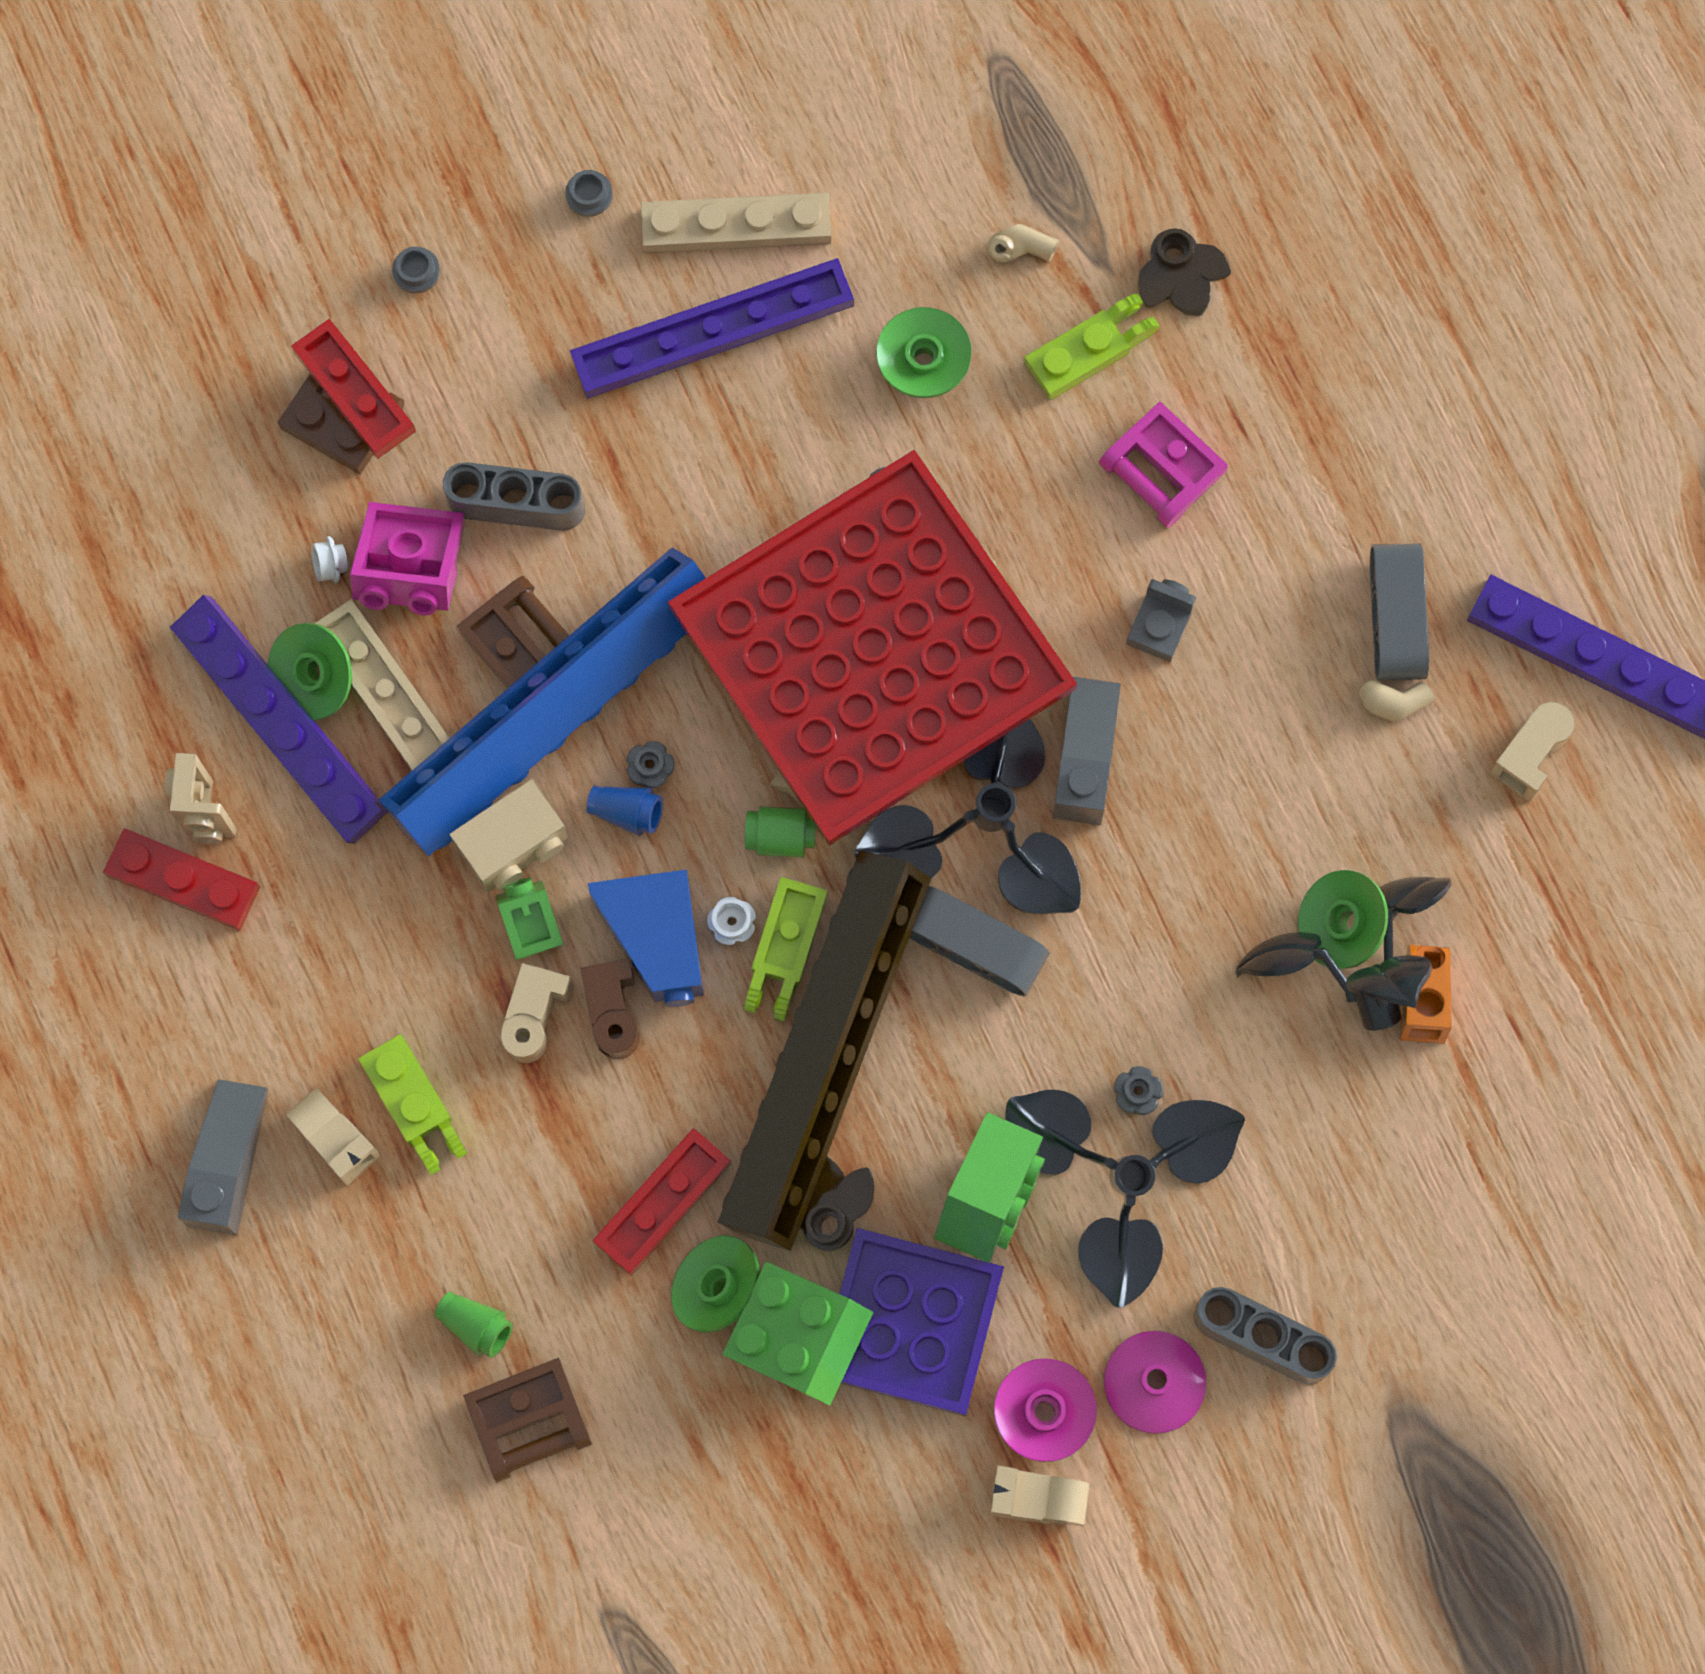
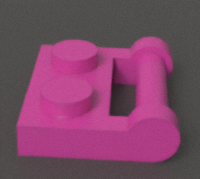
(1174, 453)

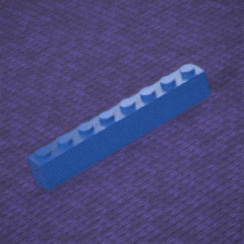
(543, 706)

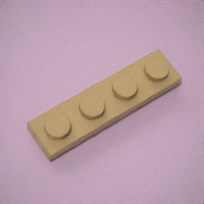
(736, 222)
(385, 687)

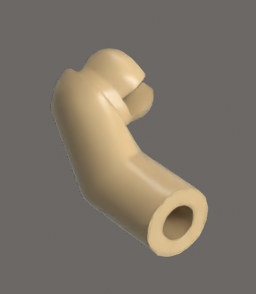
(1019, 241)
(1393, 704)

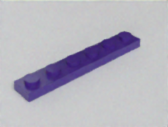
(712, 328)
(1591, 654)
(279, 719)

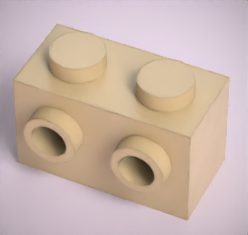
(510, 837)

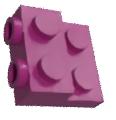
(407, 558)

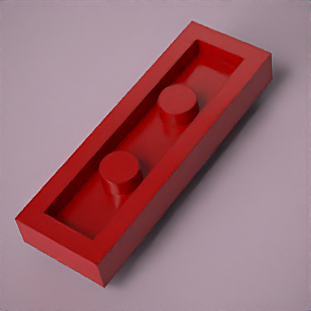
(353, 388)
(181, 879)
(662, 1202)

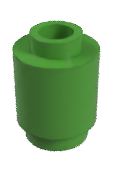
(779, 831)

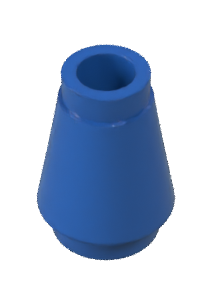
(627, 807)

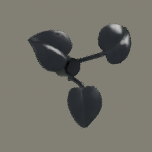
(1038, 875)
(1376, 988)
(1194, 1137)

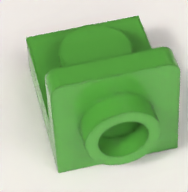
(528, 918)

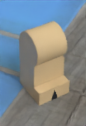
(1541, 735)
(529, 1011)
(333, 1136)
(1039, 1497)

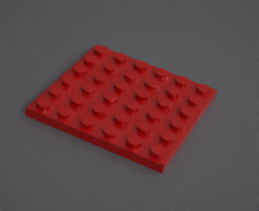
(872, 646)

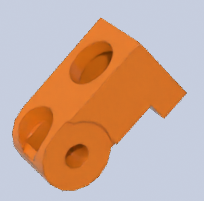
(1432, 1015)

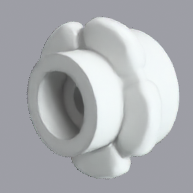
(329, 560)
(728, 908)

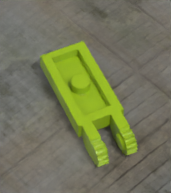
(1088, 348)
(786, 943)
(410, 1098)

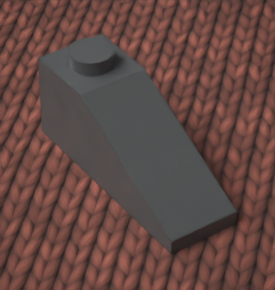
(1087, 751)
(223, 1158)

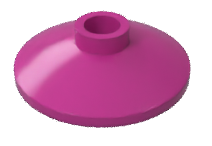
(1049, 1383)
(1151, 1408)

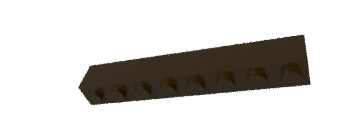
(824, 1050)

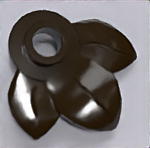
(1183, 279)
(840, 1199)

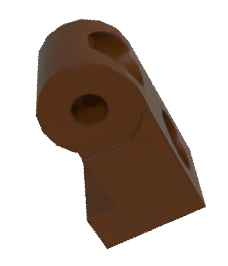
(611, 1025)

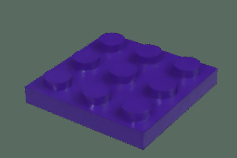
(924, 1322)

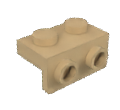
(191, 804)

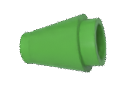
(475, 1324)

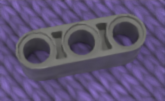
(531, 511)
(1399, 612)
(978, 942)
(1290, 1334)

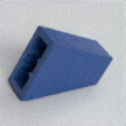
(655, 930)

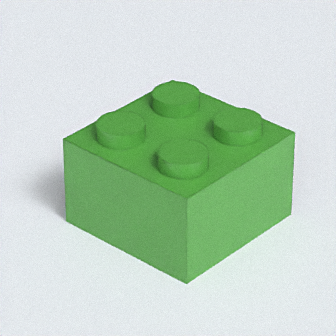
(991, 1188)
(798, 1333)

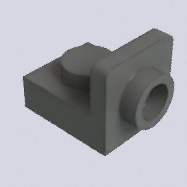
(1162, 619)

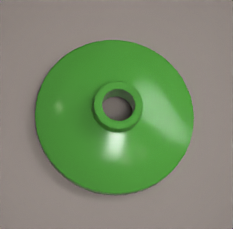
(926, 332)
(295, 662)
(1330, 905)
(714, 1283)

